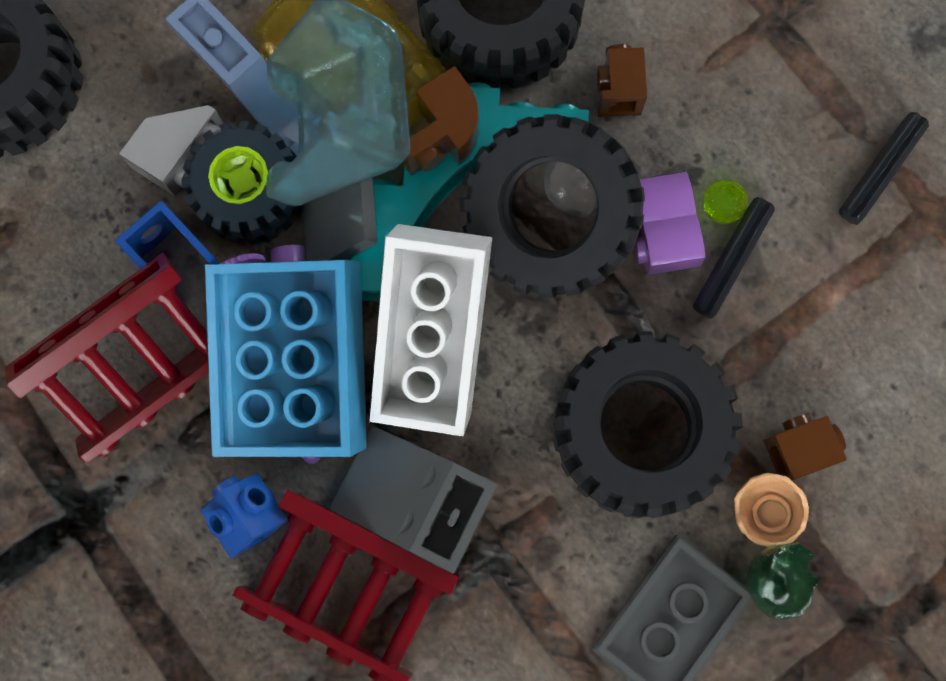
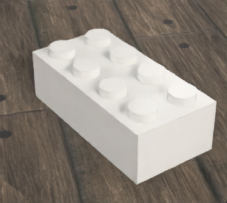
(429, 328)

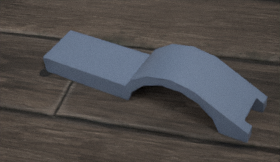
(236, 66)

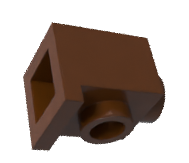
(622, 81)

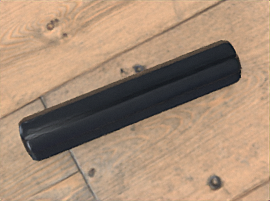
(883, 168)
(733, 257)

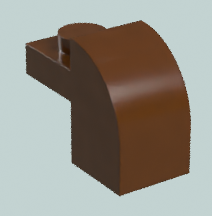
(453, 120)

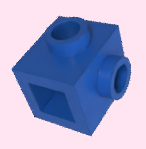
(242, 514)

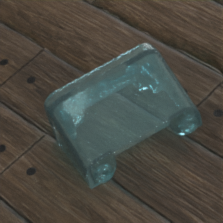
(350, 100)

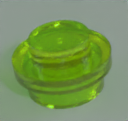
(725, 201)

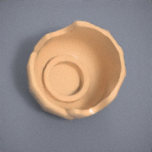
(771, 509)

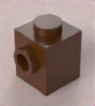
(806, 446)

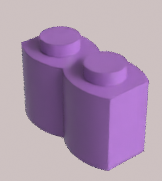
(670, 226)

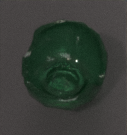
(782, 580)

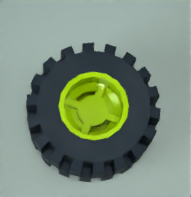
(231, 182)

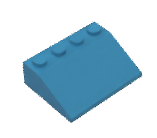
(286, 359)

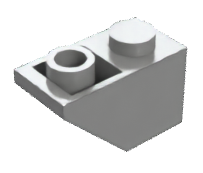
(165, 142)

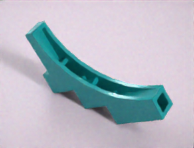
(425, 191)

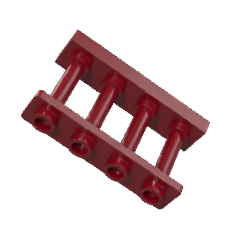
(78, 342)
(345, 540)

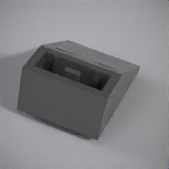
(414, 499)

